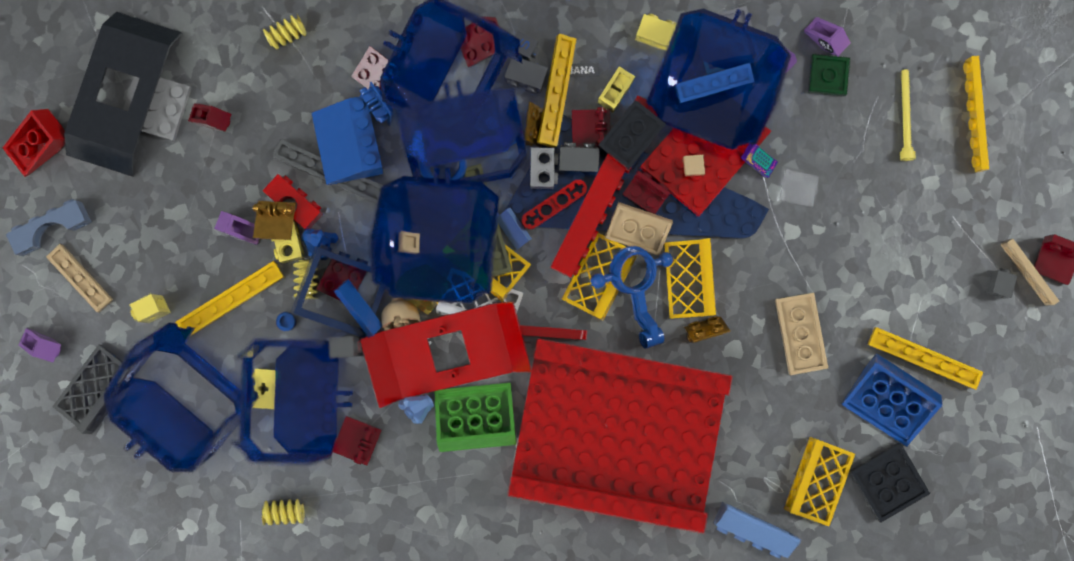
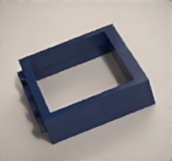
(306, 281)

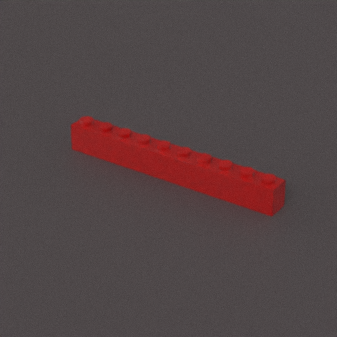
(591, 213)

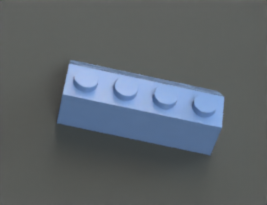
(755, 530)

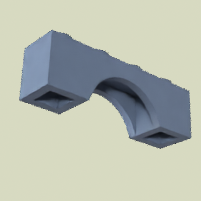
(27, 237)

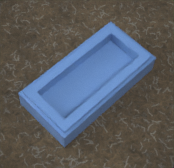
(513, 228)

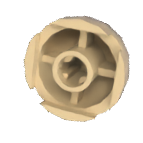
(399, 313)

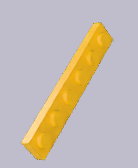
(556, 90)
(977, 118)
(232, 298)
(925, 358)

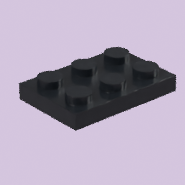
(632, 134)

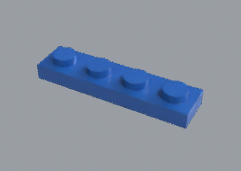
(714, 82)

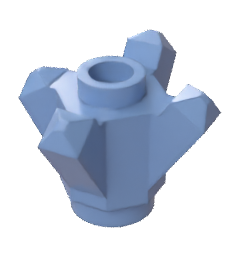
(416, 407)

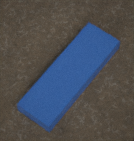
(358, 308)

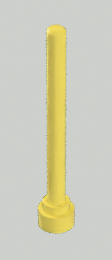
(907, 152)

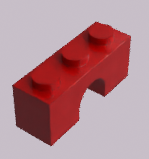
(281, 189)

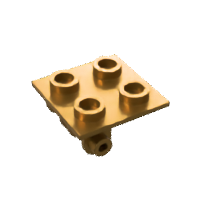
(532, 125)
(274, 220)
(706, 329)

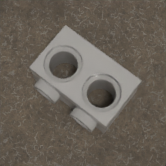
(539, 168)

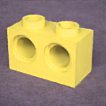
(616, 89)
(295, 243)

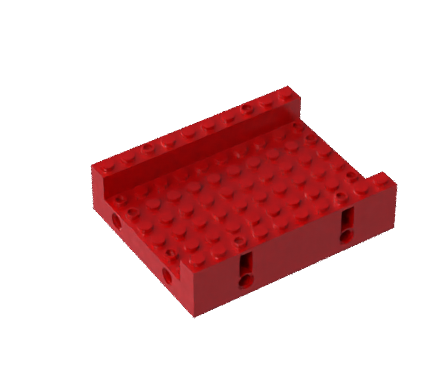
(619, 435)

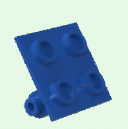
(381, 110)

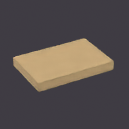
(638, 228)

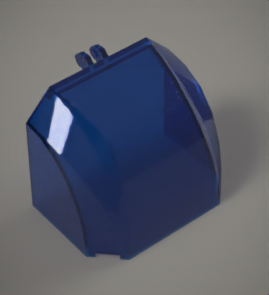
(709, 44)
(455, 241)

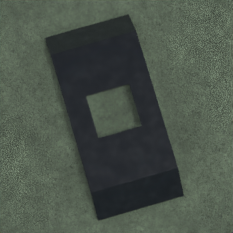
(103, 132)

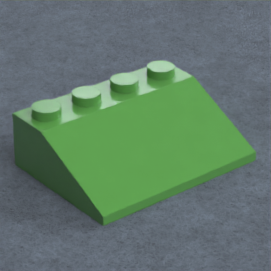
(474, 417)

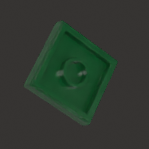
(829, 75)

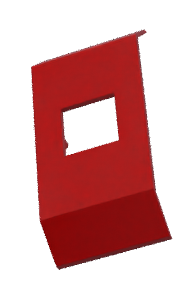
(403, 362)

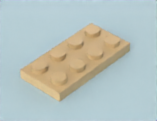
(801, 334)

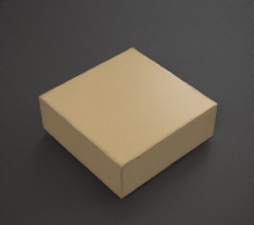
(694, 165)
(408, 242)

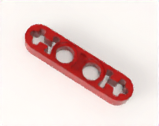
(552, 202)
(554, 332)

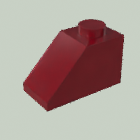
(210, 117)

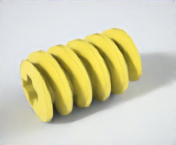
(284, 32)
(302, 265)
(283, 513)

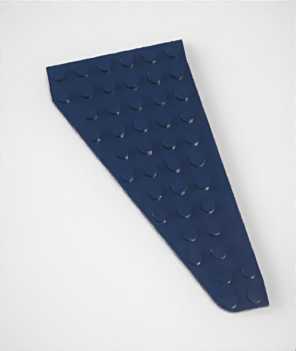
(725, 217)

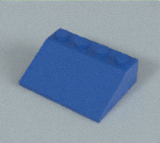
(347, 141)
(892, 400)

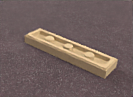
(1029, 272)
(79, 278)

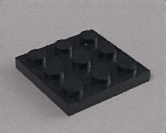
(889, 482)

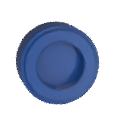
(286, 321)

